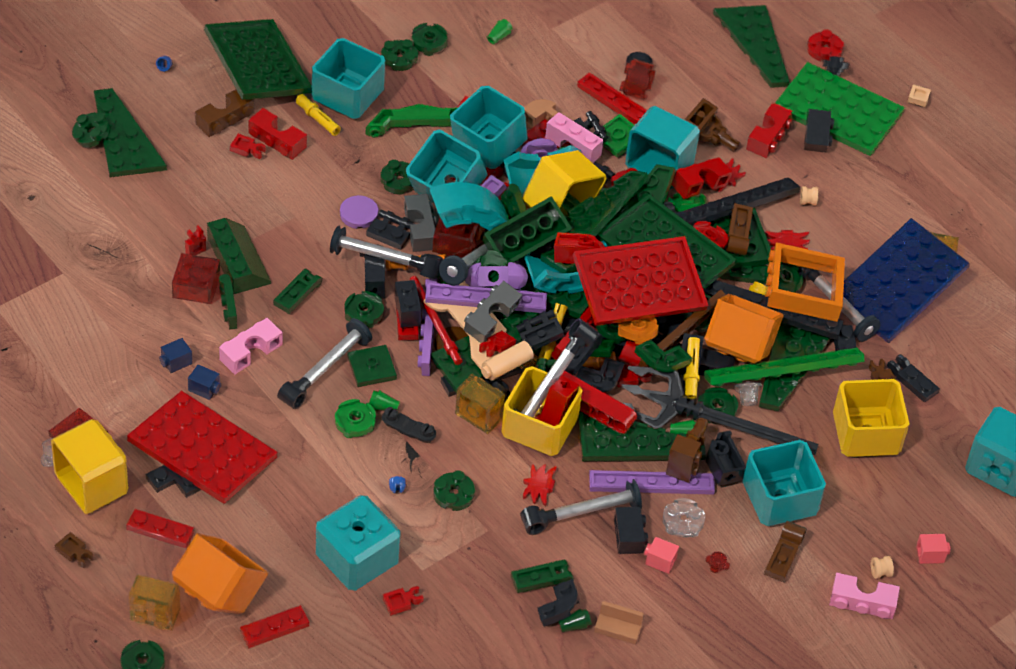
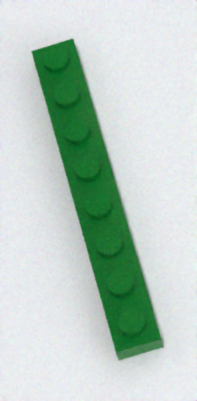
(792, 365)

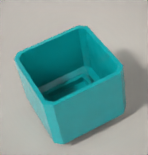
(348, 78)
(490, 125)
(661, 140)
(443, 159)
(994, 451)
(786, 471)
(353, 554)

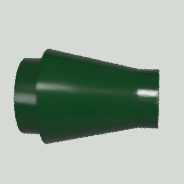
(577, 621)

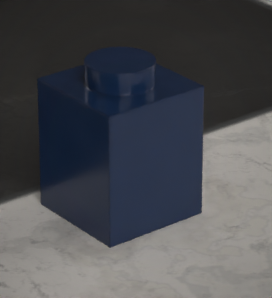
(176, 355)
(204, 382)

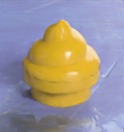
(758, 288)

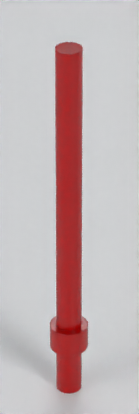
(449, 345)

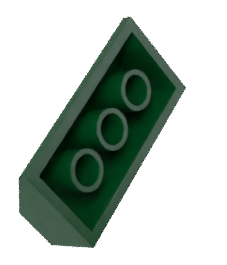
(527, 230)
(237, 255)

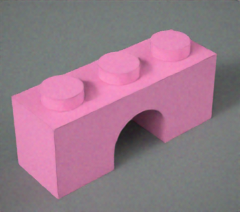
(562, 129)
(236, 352)
(847, 596)

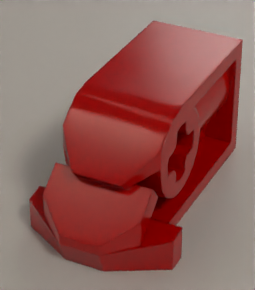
(569, 242)
(558, 401)

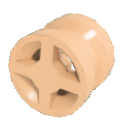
(809, 196)
(882, 567)

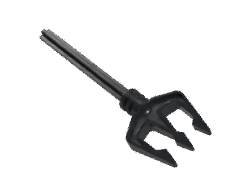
(675, 403)

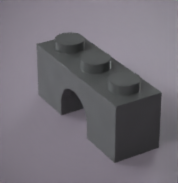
(420, 211)
(501, 299)

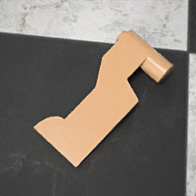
(499, 363)

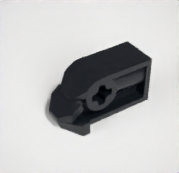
(374, 274)
(725, 460)

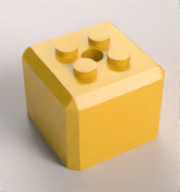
(564, 173)
(870, 417)
(529, 430)
(90, 465)

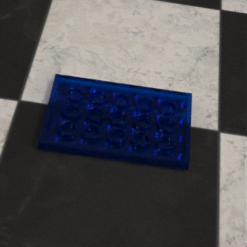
(903, 278)

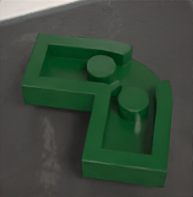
(660, 360)

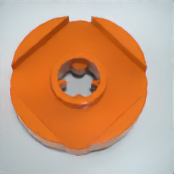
(638, 330)

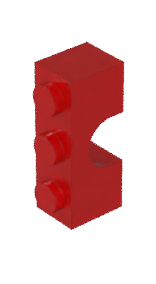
(775, 122)
(287, 142)
(690, 179)

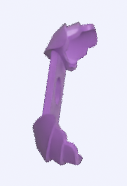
(512, 274)

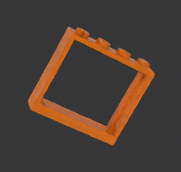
(803, 303)

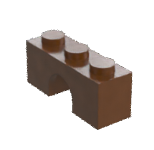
(214, 120)

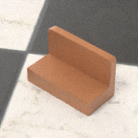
(619, 622)

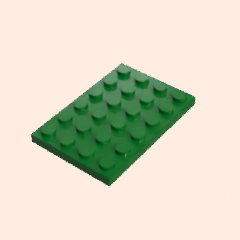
(859, 115)

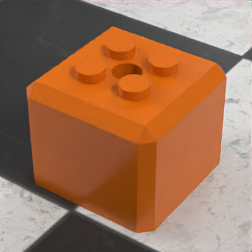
(743, 328)
(218, 574)

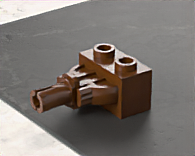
(710, 125)
(685, 452)

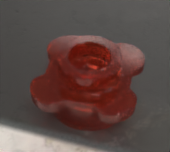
(720, 558)

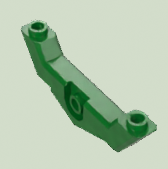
(408, 116)

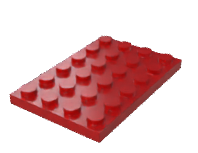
(640, 280)
(202, 446)

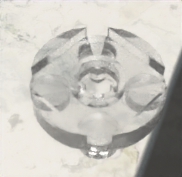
(679, 527)

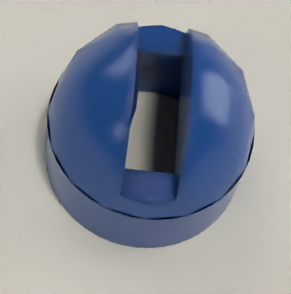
(161, 61)
(397, 484)

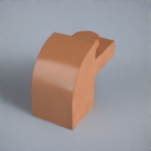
(538, 111)

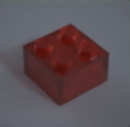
(455, 240)
(196, 278)

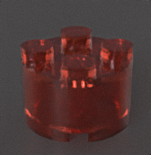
(638, 79)

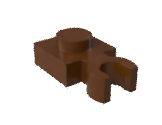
(879, 372)
(73, 547)

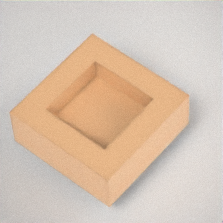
(919, 95)

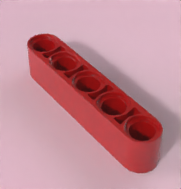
(604, 407)

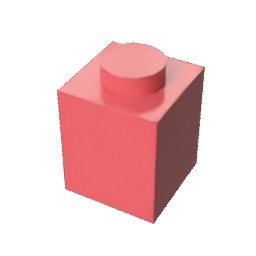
(932, 548)
(661, 555)

